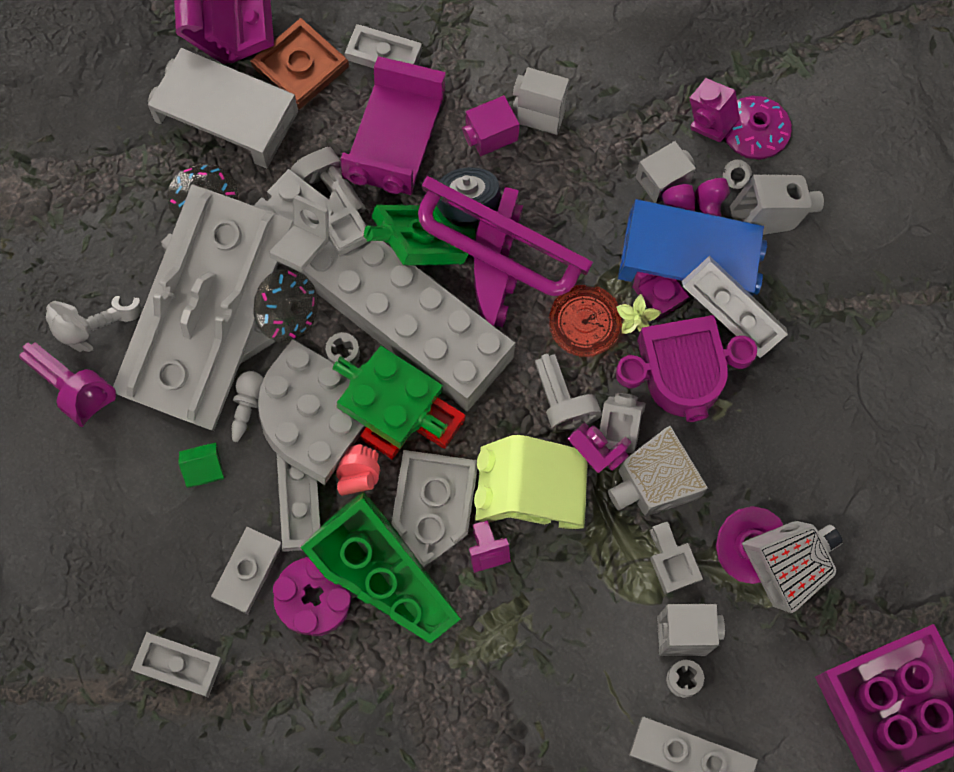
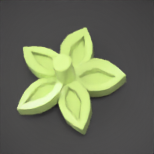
(637, 315)

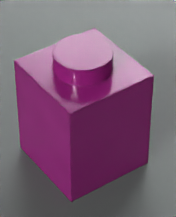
(491, 126)

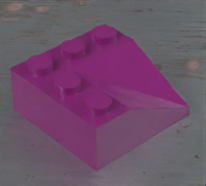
(896, 703)

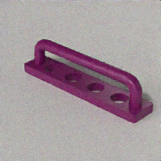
(576, 263)

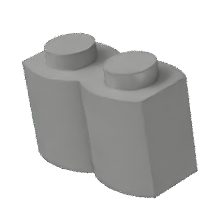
(540, 100)

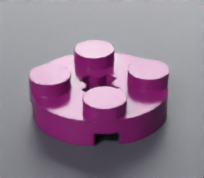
(307, 618)

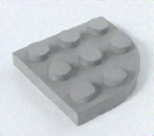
(302, 413)

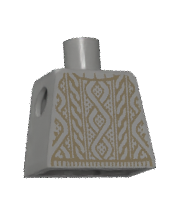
(658, 476)

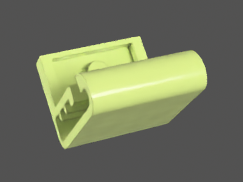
(531, 482)

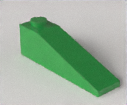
(374, 563)

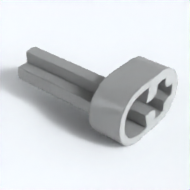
(324, 166)
(563, 411)

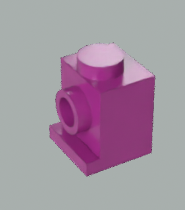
(714, 110)

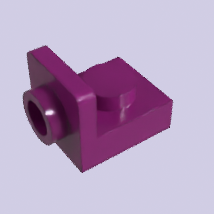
(660, 292)
(592, 446)

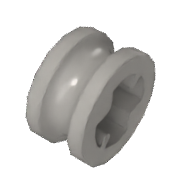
(347, 341)
(673, 677)

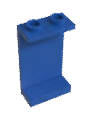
(677, 240)

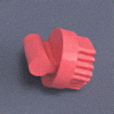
(357, 470)

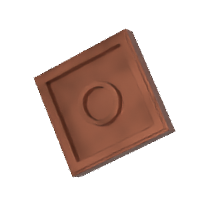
(300, 62)

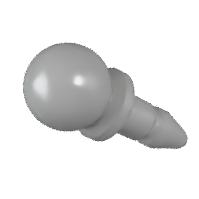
(248, 391)

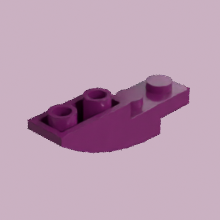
(490, 283)

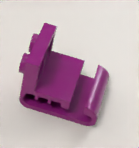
(225, 27)

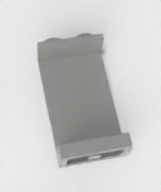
(224, 104)

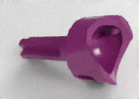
(79, 393)

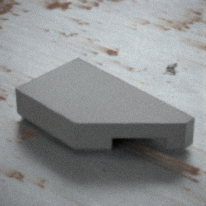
(345, 222)

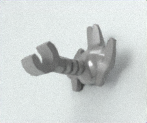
(75, 330)

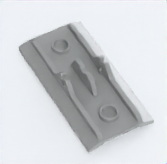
(201, 308)

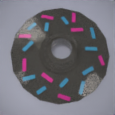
(200, 175)
(274, 304)

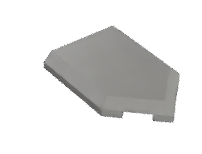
(433, 502)

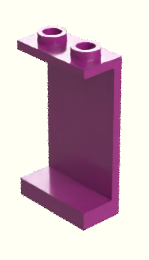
(395, 126)

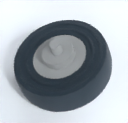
(473, 183)

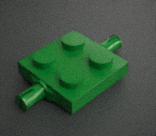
(410, 242)
(390, 396)

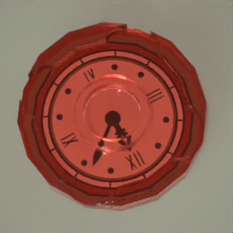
(585, 321)

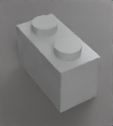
(689, 629)

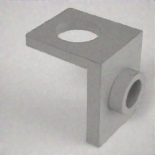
(304, 239)

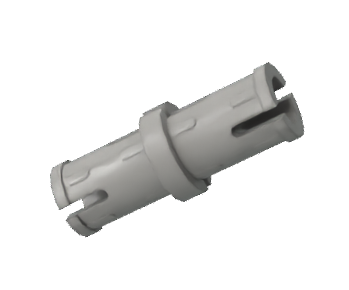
(746, 176)

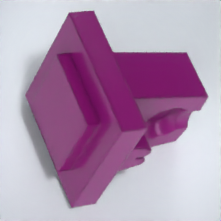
(488, 551)

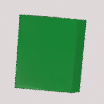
(201, 465)

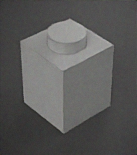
(664, 170)

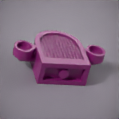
(685, 365)

